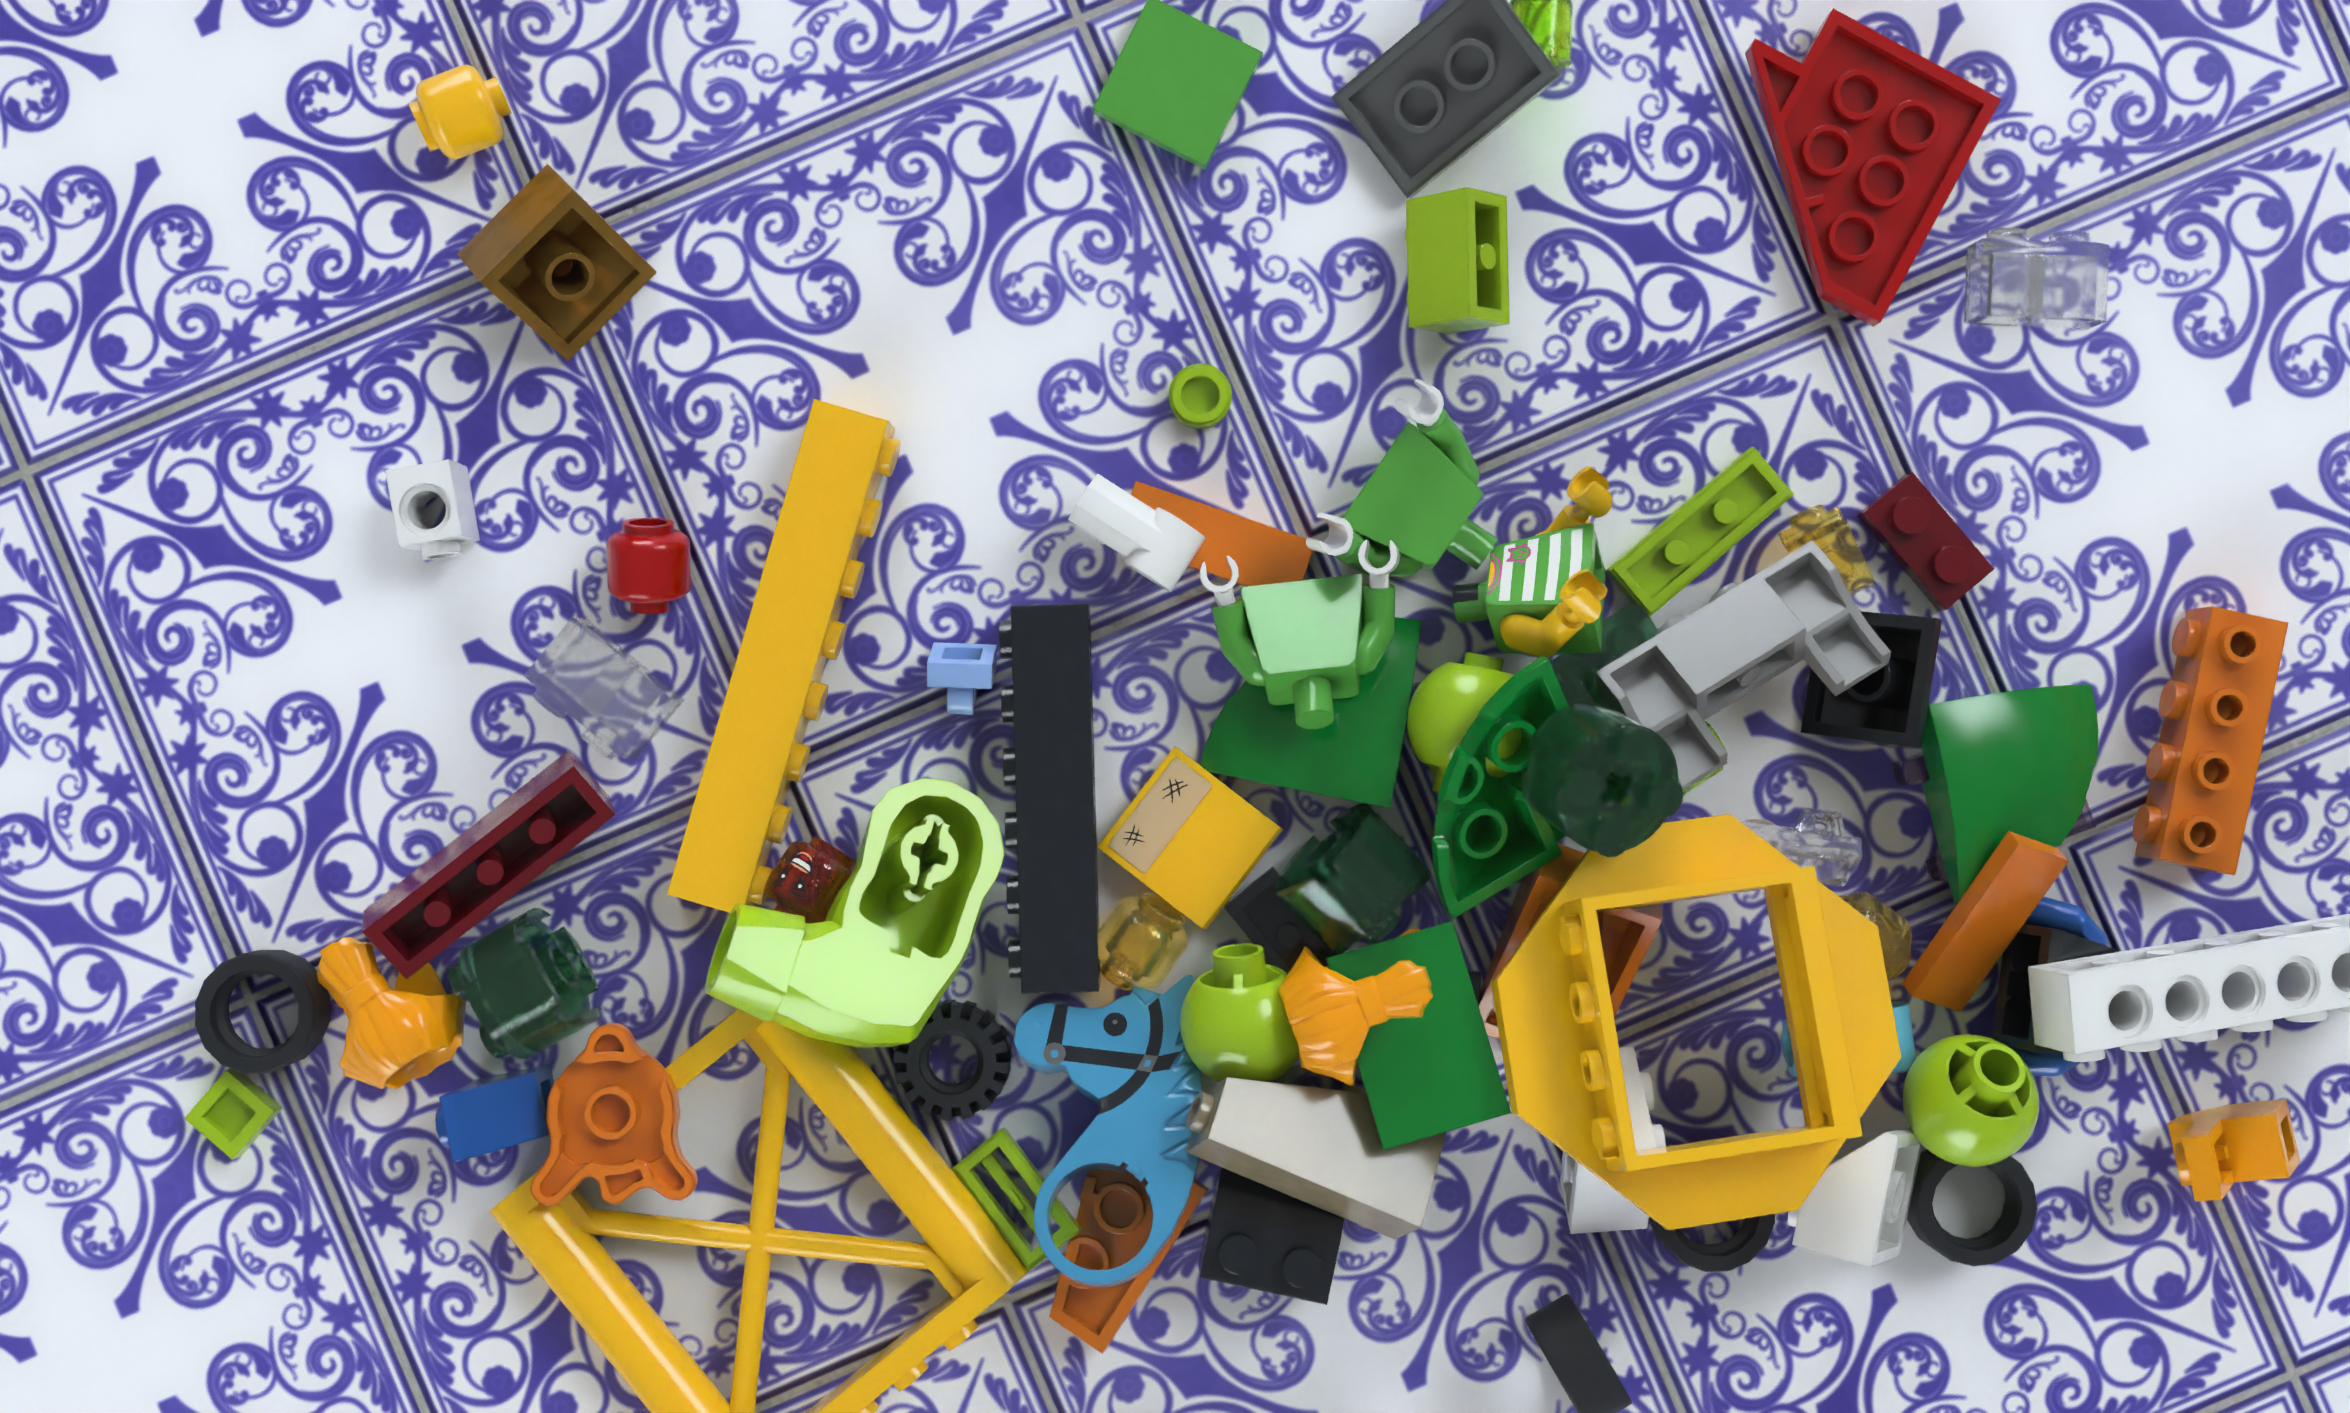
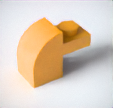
(2233, 1146)

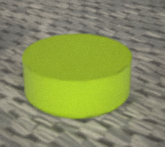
(1200, 396)

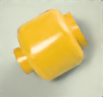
(460, 111)

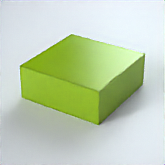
(233, 1113)

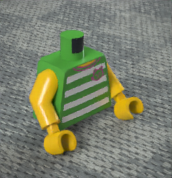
(1549, 587)

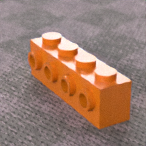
(2209, 739)

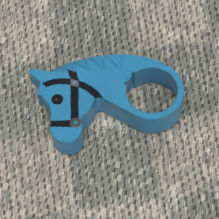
(1145, 1083)

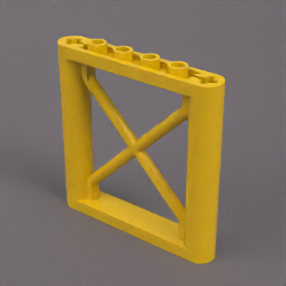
(961, 1250)

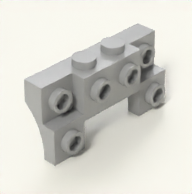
(1735, 646)

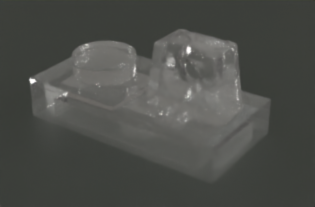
(1816, 842)

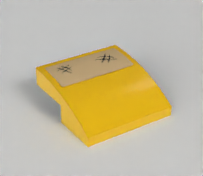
(1190, 838)

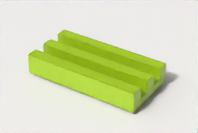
(984, 1154)

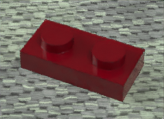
(1925, 542)

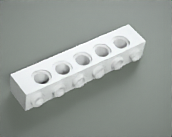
(2191, 989)

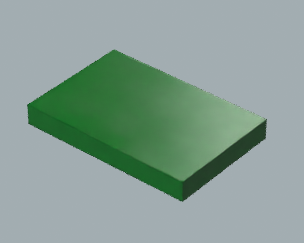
(1429, 1069)

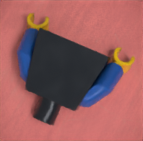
(2049, 935)

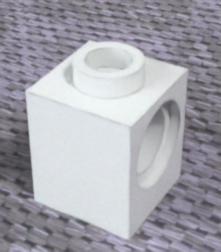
(411, 490)

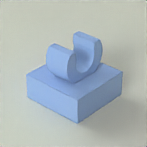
(963, 671)

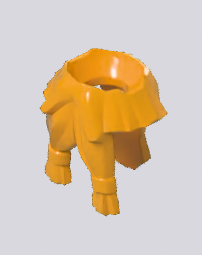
(1335, 1013)
(390, 1031)

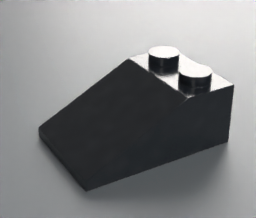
(1269, 1240)

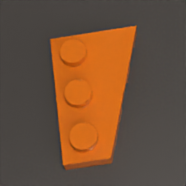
(1115, 1229)

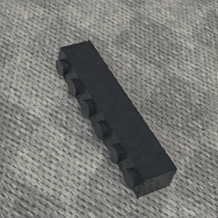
(1054, 798)

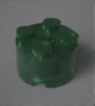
(1601, 778)
(1352, 880)
(526, 986)

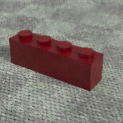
(487, 864)

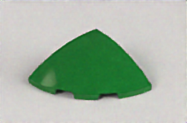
(1346, 760)
(2004, 767)
(1483, 822)

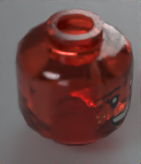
(808, 879)

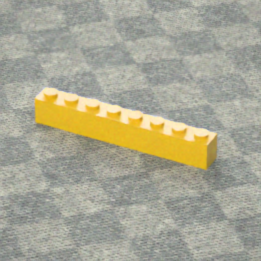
(784, 657)

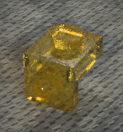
(1835, 538)

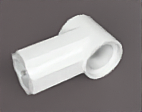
(1149, 539)

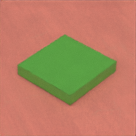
(1177, 82)

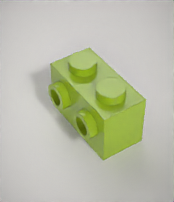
(1457, 261)

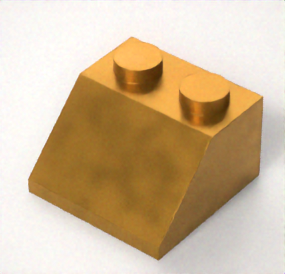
(556, 263)

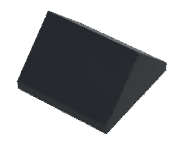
(1890, 703)

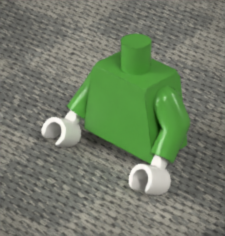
(1415, 498)
(1307, 635)

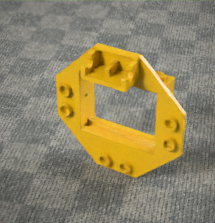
(1565, 1045)

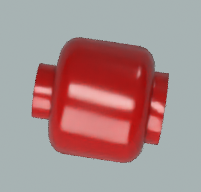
(648, 564)

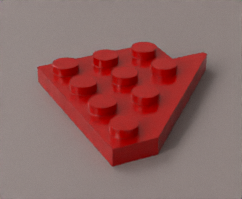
(1865, 153)

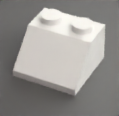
(1861, 1202)

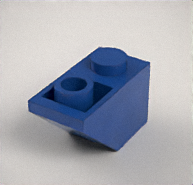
(495, 1112)

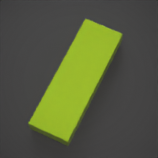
(1699, 531)

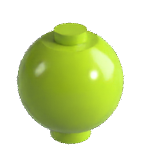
(1449, 704)
(1237, 1019)
(1970, 1100)

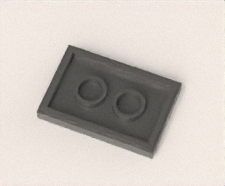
(1445, 88)

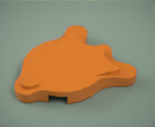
(615, 1122)

